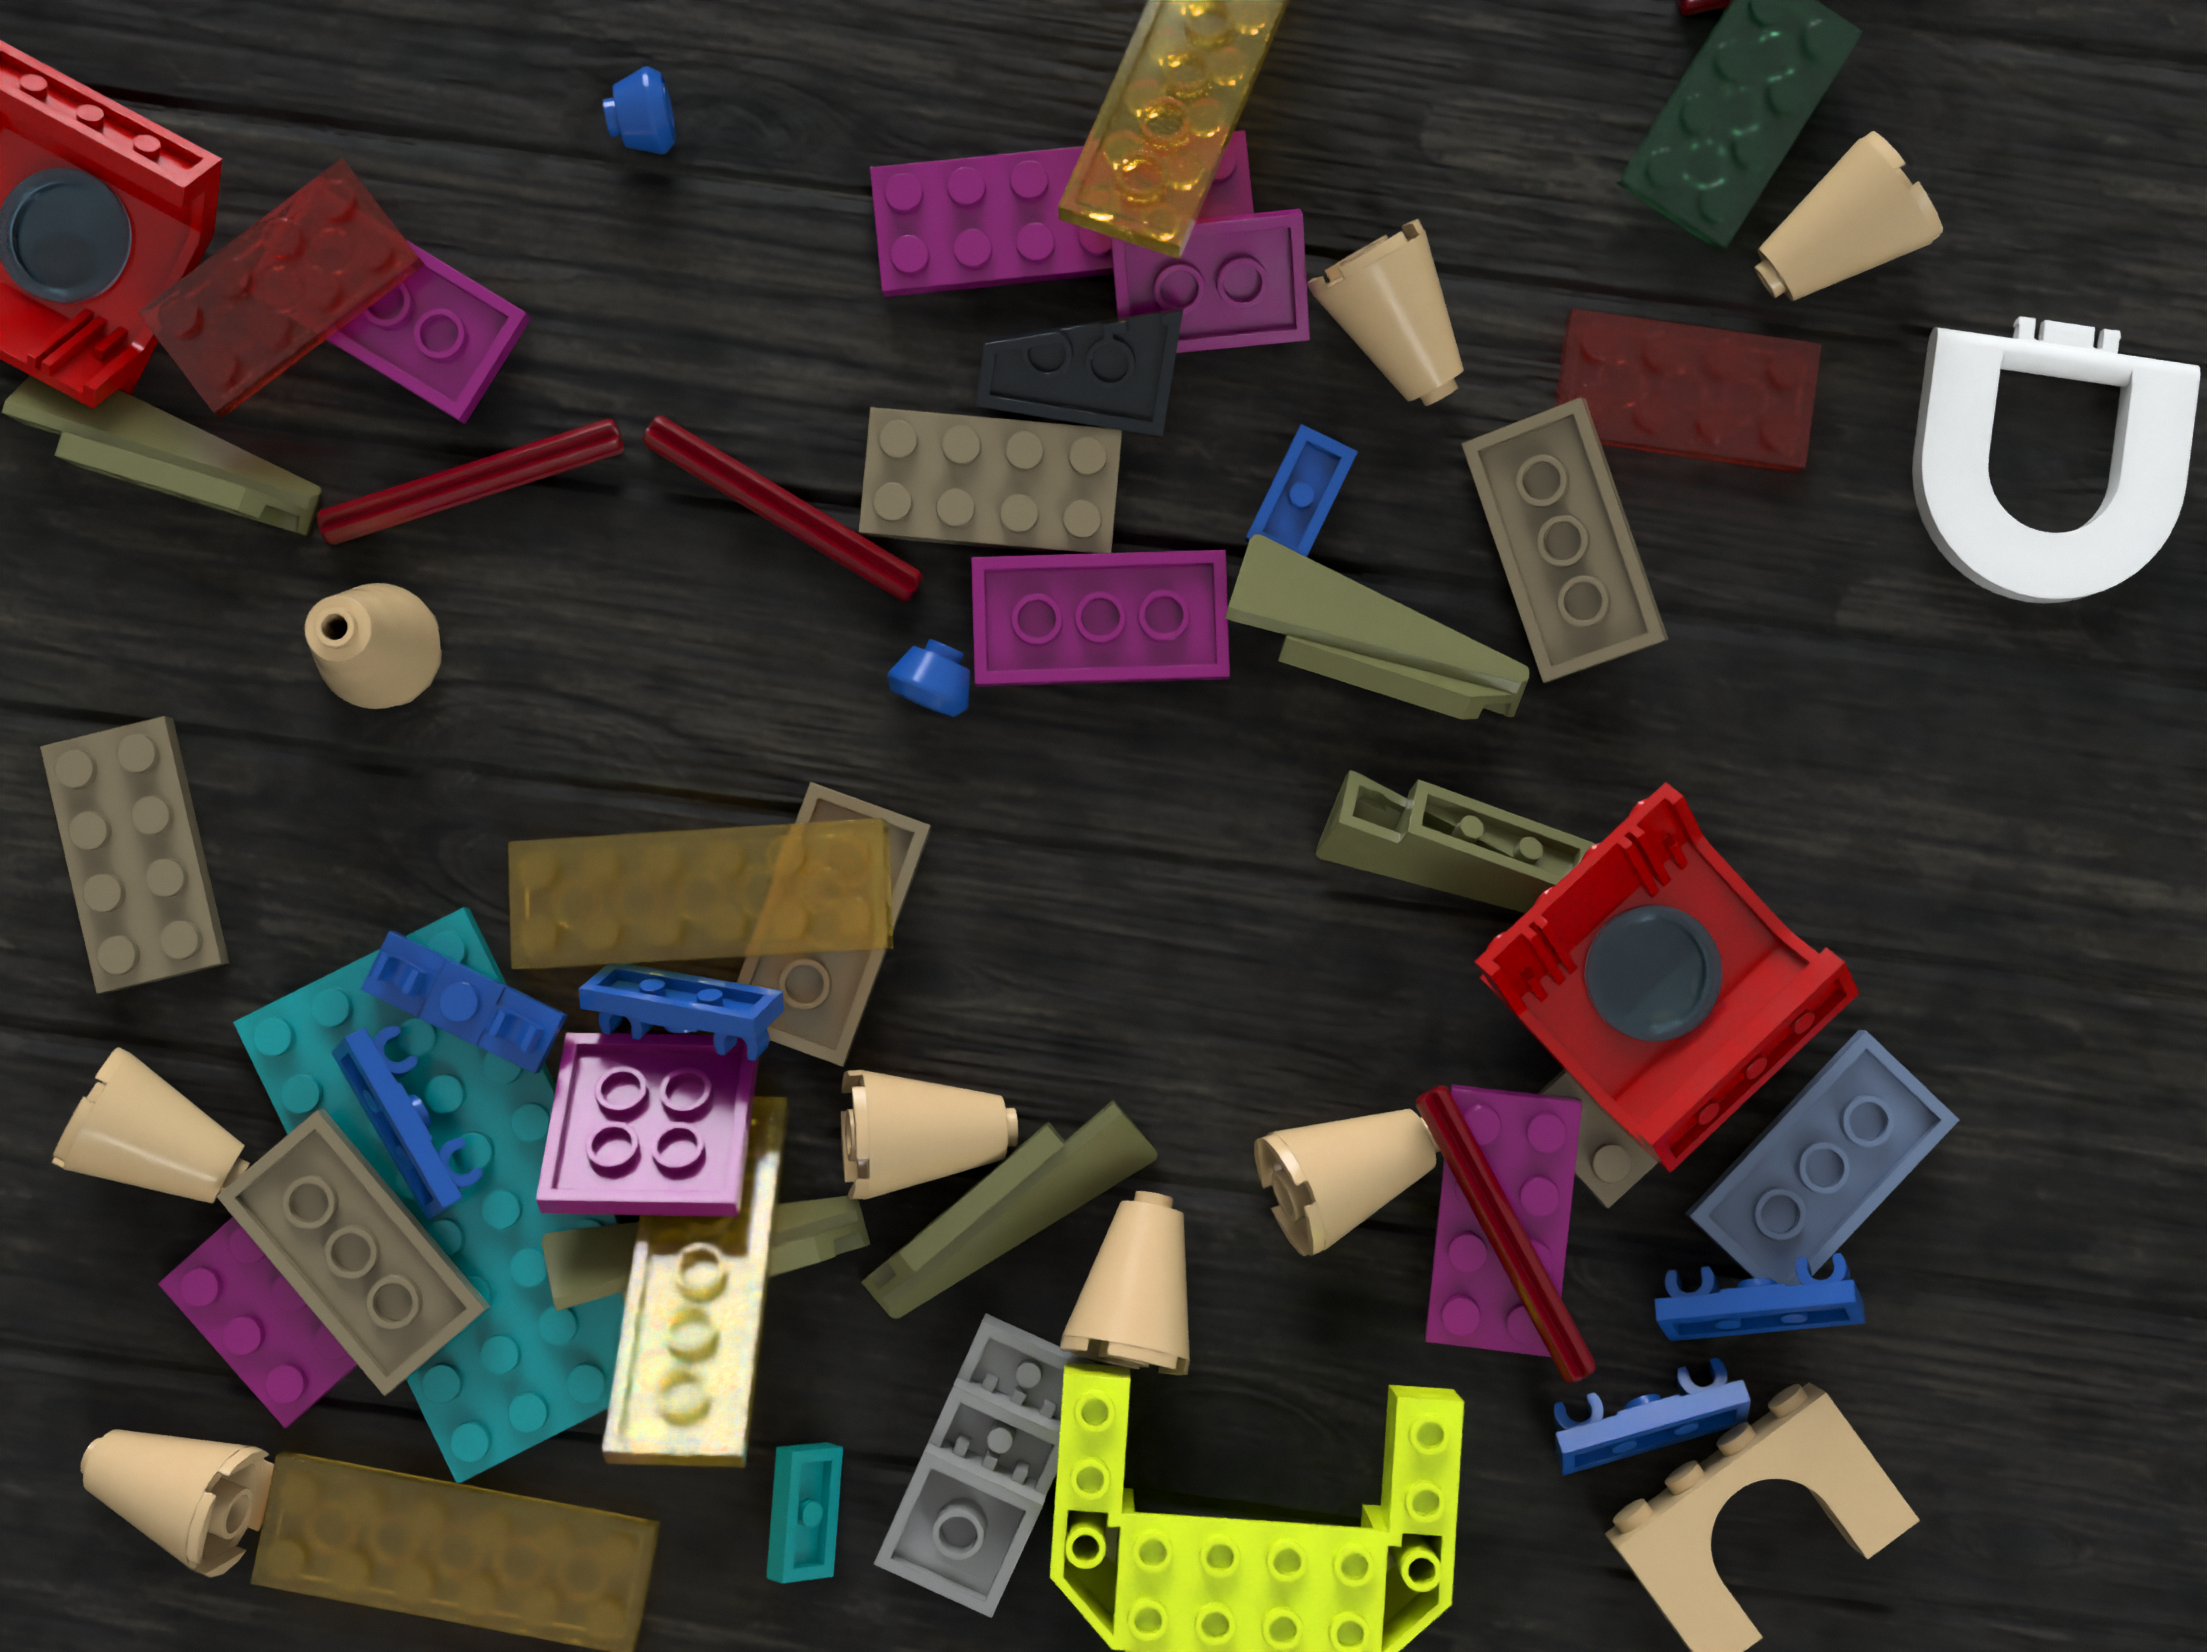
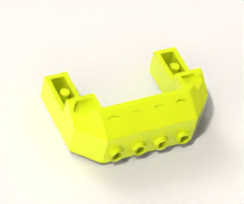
(1251, 1582)

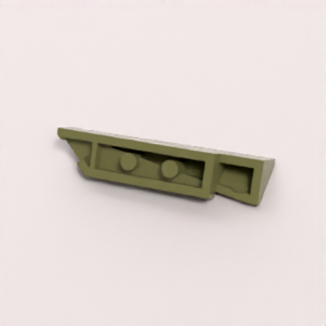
(166, 455)
(1368, 638)
(1447, 843)
(1011, 1204)
(599, 1259)

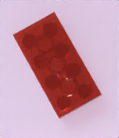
(281, 288)
(1691, 388)

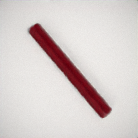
(470, 481)
(782, 508)
(1505, 1234)

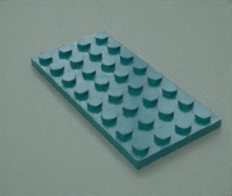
(521, 1363)

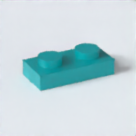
(804, 1512)

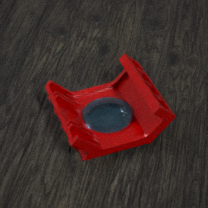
(91, 228)
(1663, 980)

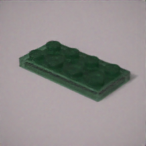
(1738, 113)

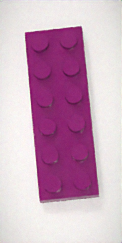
(1000, 222)

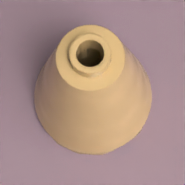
(1849, 223)
(1396, 312)
(374, 645)
(918, 1132)
(148, 1135)
(1341, 1172)
(1136, 1291)
(182, 1492)

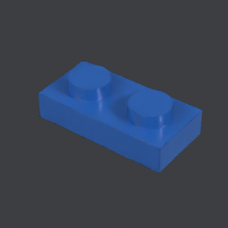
(1303, 490)

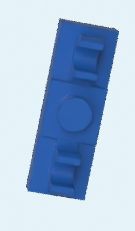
(464, 1002)
(682, 1005)
(402, 1120)
(1759, 1304)
(1650, 1421)

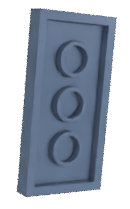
(1823, 1163)

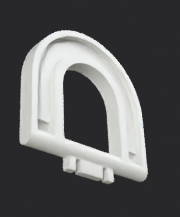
(2145, 469)

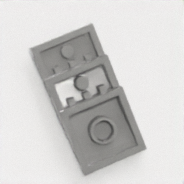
(983, 1470)

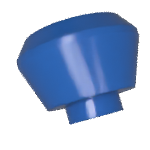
(641, 112)
(932, 678)

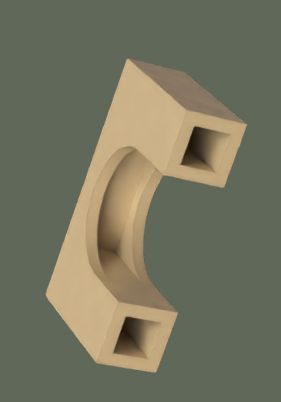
(1797, 1441)

